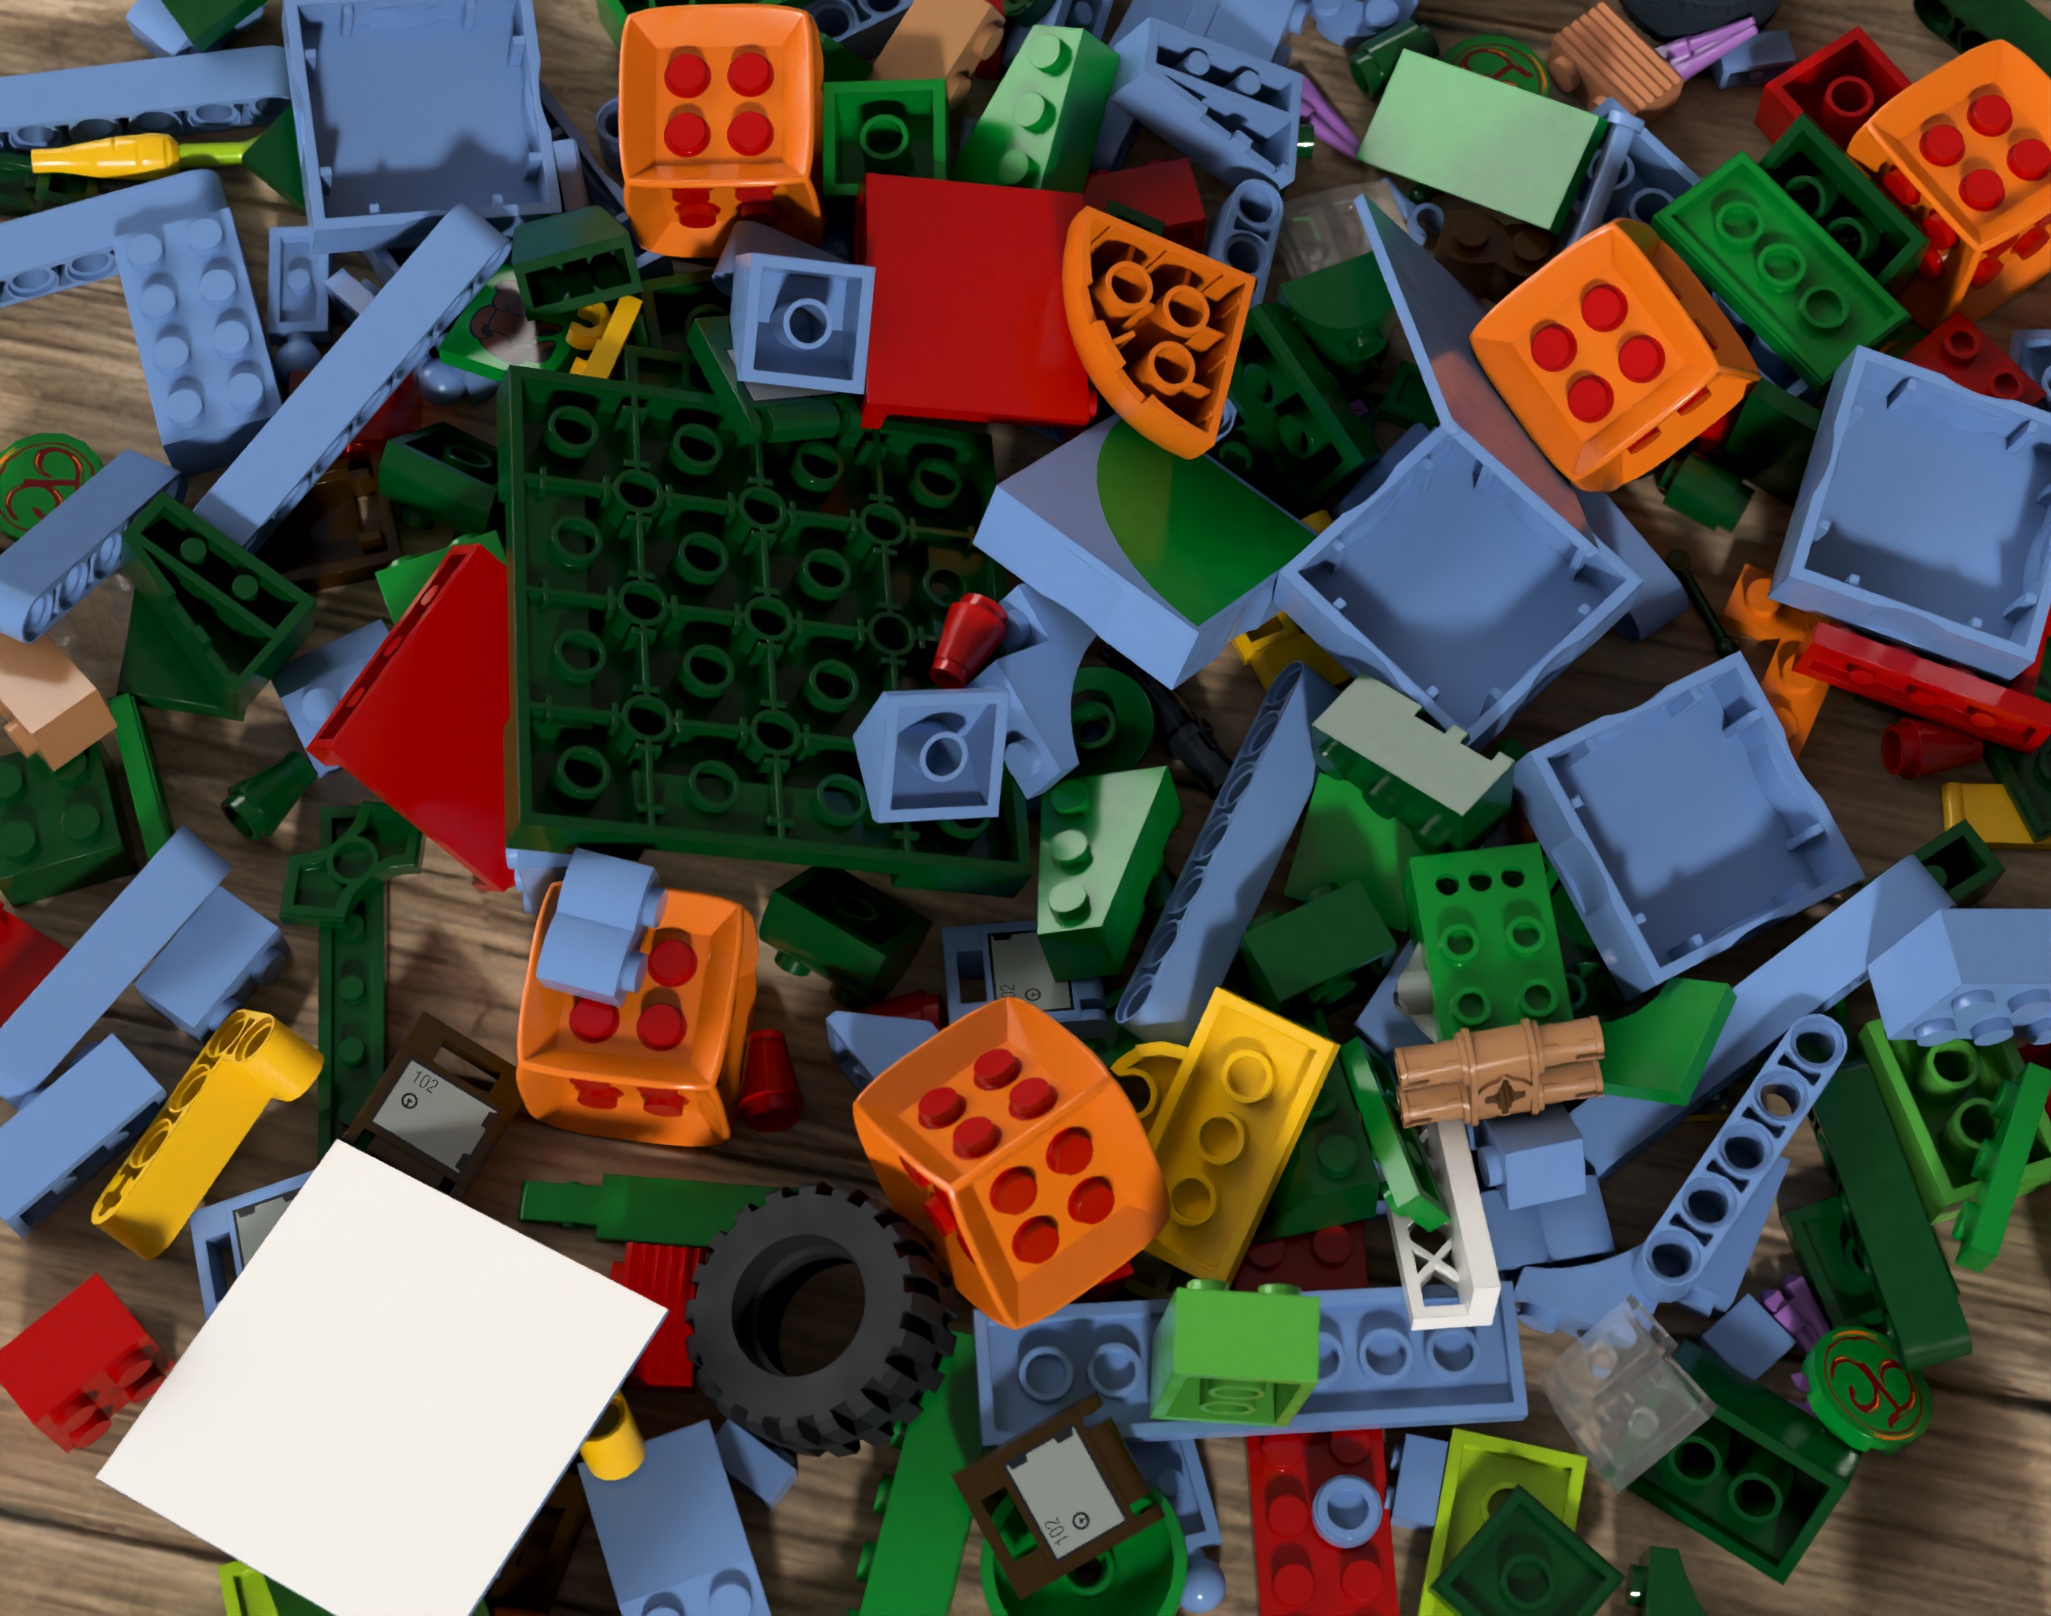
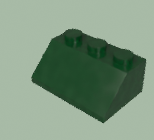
(1847, 204)
(1298, 409)
(1331, 1166)
(1753, 1473)

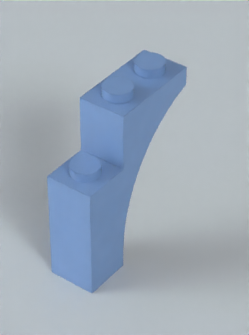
(1040, 669)
(1583, 1294)

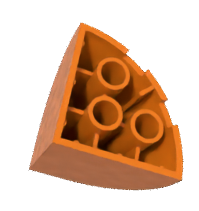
(1154, 328)

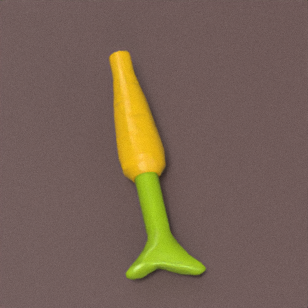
(137, 157)

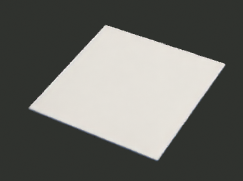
(383, 1396)

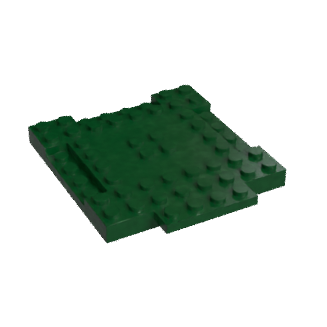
(723, 621)

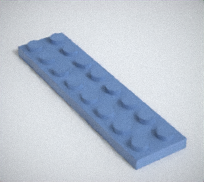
(1369, 1368)

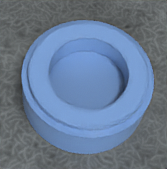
(1346, 1511)

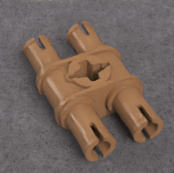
(1499, 1071)

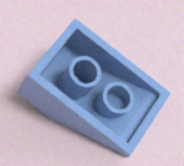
(676, 1532)

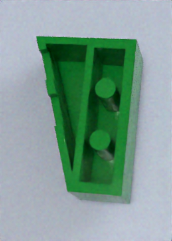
(1043, 114)
(1096, 863)

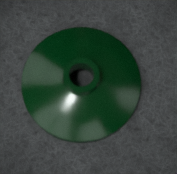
(1121, 708)

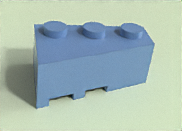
(1211, 102)

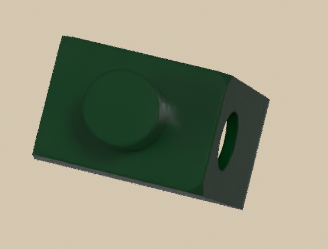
(573, 262)

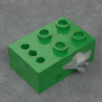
(1481, 943)

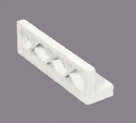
(1466, 1235)

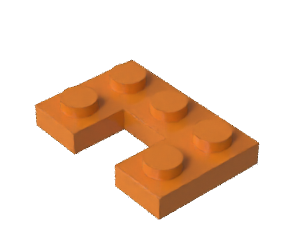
(1781, 626)

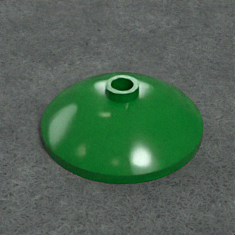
(1137, 1577)

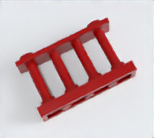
(1929, 689)

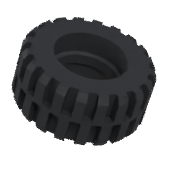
(755, 1277)

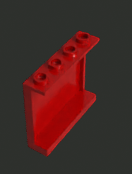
(969, 304)
(433, 712)

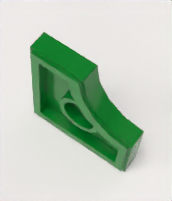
(1666, 1043)

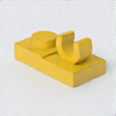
(605, 339)

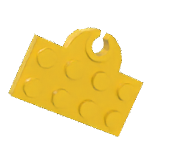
(1225, 1125)

